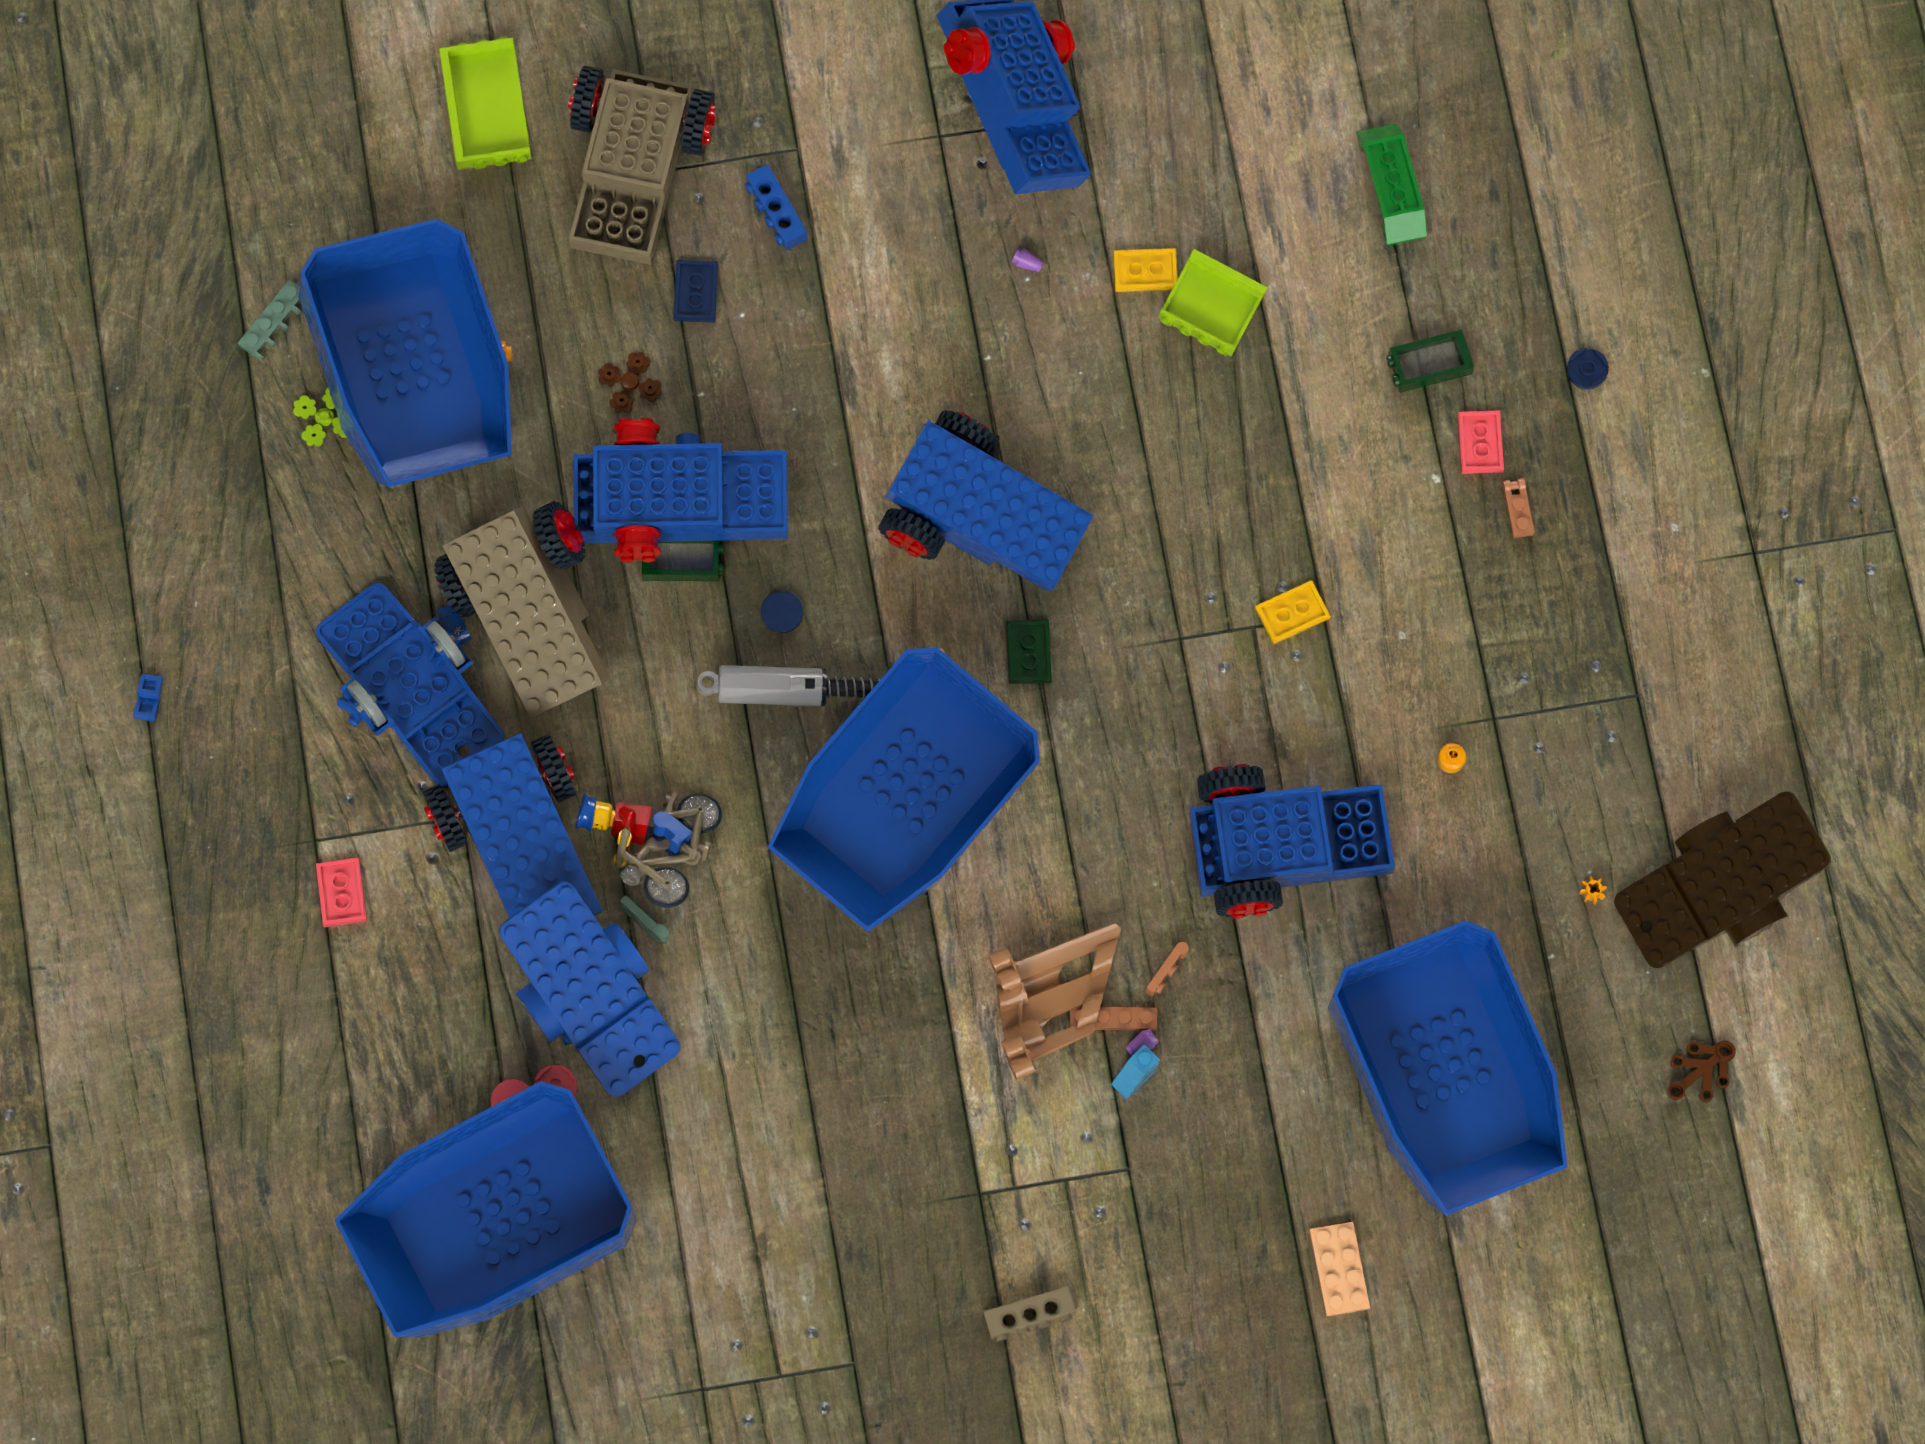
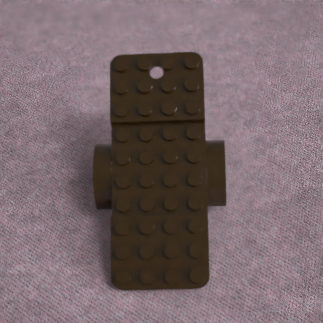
(1724, 880)

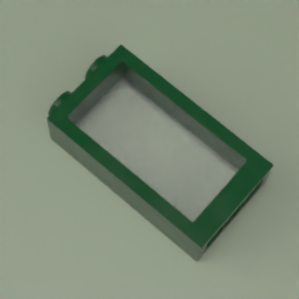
(1430, 361)
(685, 562)

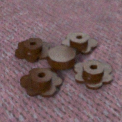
(629, 382)

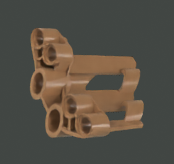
(1032, 995)

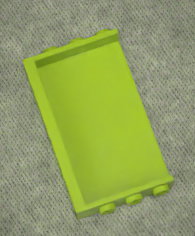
(485, 103)

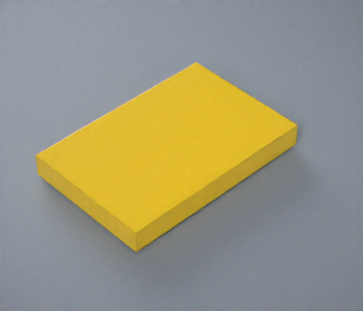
(1145, 269)
(1292, 612)

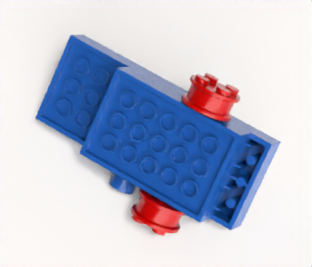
(1018, 88)
(676, 492)

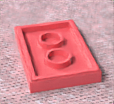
(1480, 442)
(341, 892)

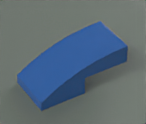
(148, 697)

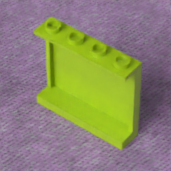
(1212, 303)

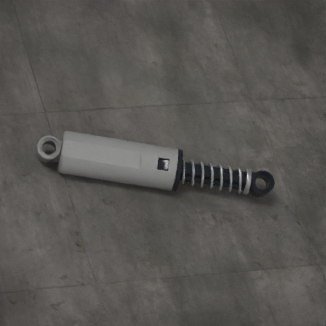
(780, 685)

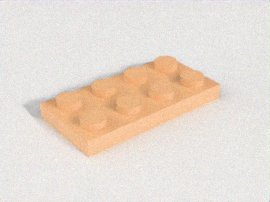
(1339, 1269)

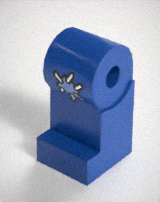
(454, 624)

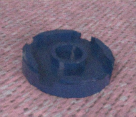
(1587, 368)
(781, 612)

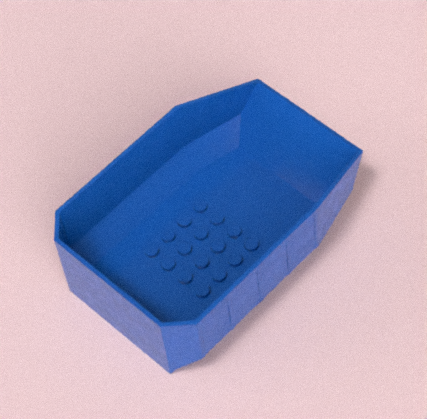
(409, 351)
(904, 787)
(1452, 1066)
(487, 1214)

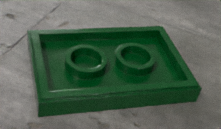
(1029, 651)

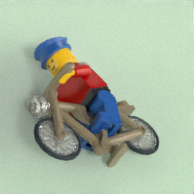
(655, 833)

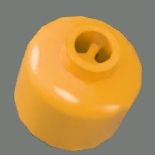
(1451, 758)

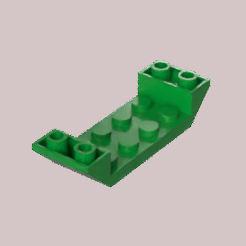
(1394, 183)

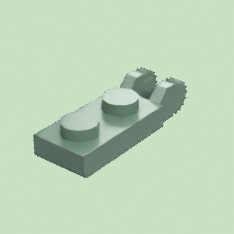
(644, 920)

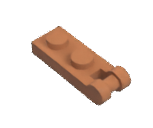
(1518, 508)
(1168, 968)

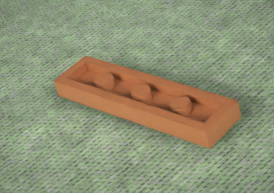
(1121, 1018)

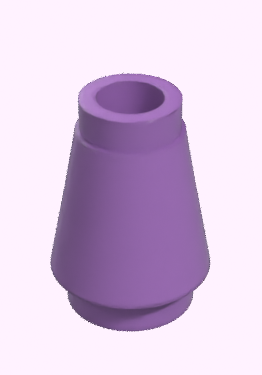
(1026, 260)
(1144, 1037)

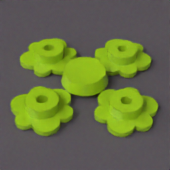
(323, 417)

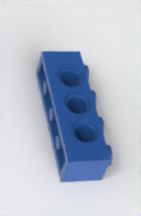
(764, 179)

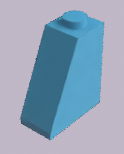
(1136, 1072)

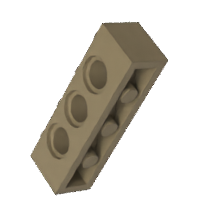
(1016, 1310)

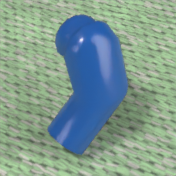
(345, 705)

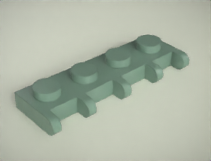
(271, 320)

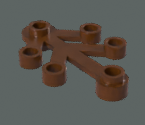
(1704, 1068)

